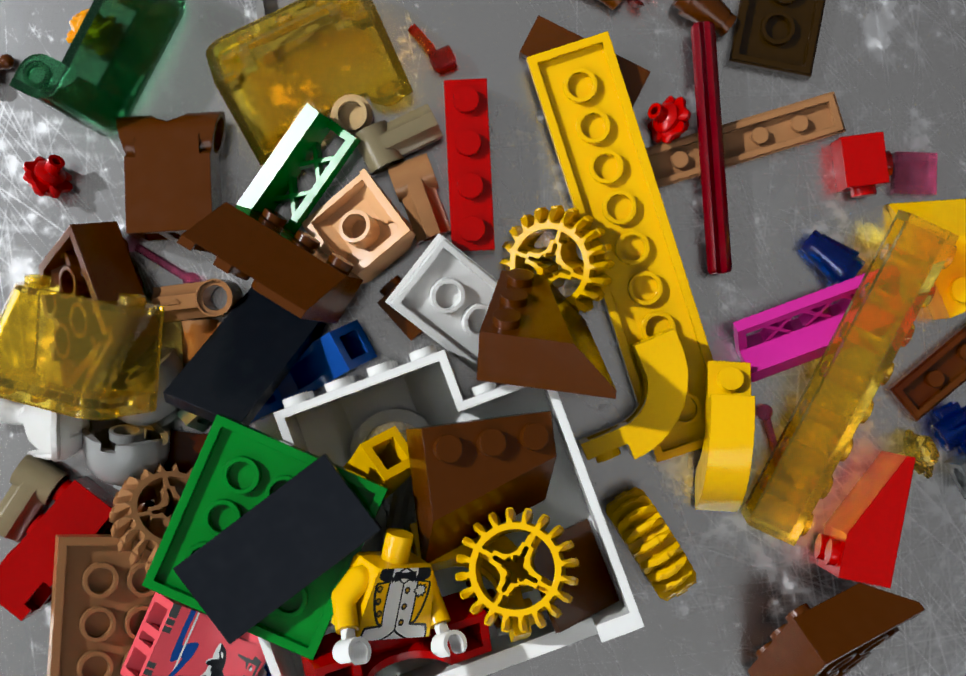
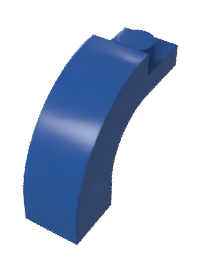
(322, 363)

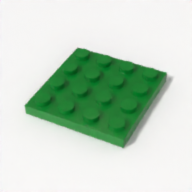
(229, 479)

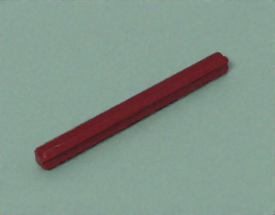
(711, 148)

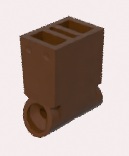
(170, 172)

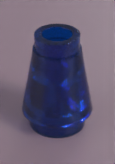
(832, 258)

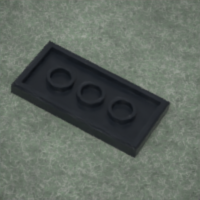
(242, 360)
(277, 548)

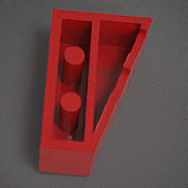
(29, 567)

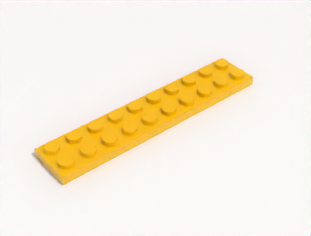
(615, 184)

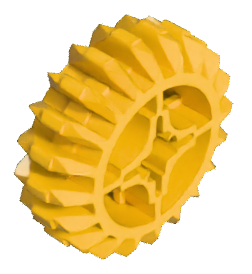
(570, 232)
(651, 543)
(528, 551)

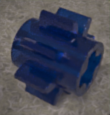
(951, 427)

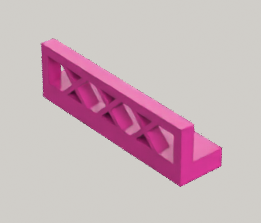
(793, 342)

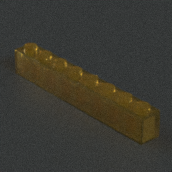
(848, 376)

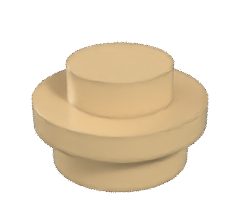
(352, 113)

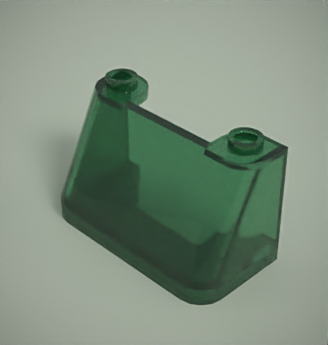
(104, 64)

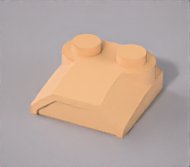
(361, 227)

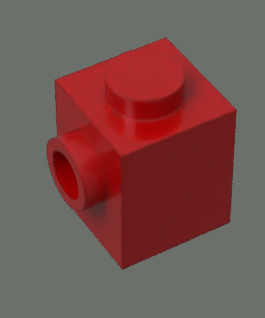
(861, 164)

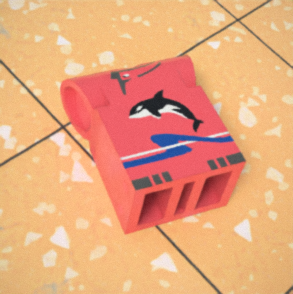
(187, 643)

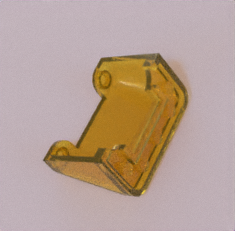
(301, 57)
(79, 351)

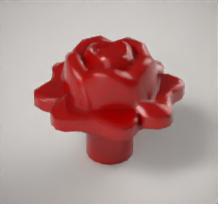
(668, 119)
(48, 176)

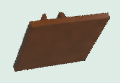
(595, 584)

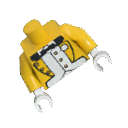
(390, 598)

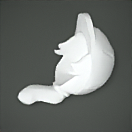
(50, 432)

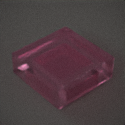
(914, 174)

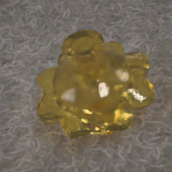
(923, 450)

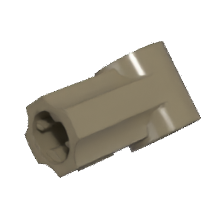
(389, 142)
(31, 489)

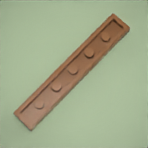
(751, 138)

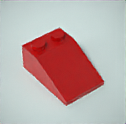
(866, 528)

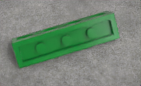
(293, 156)

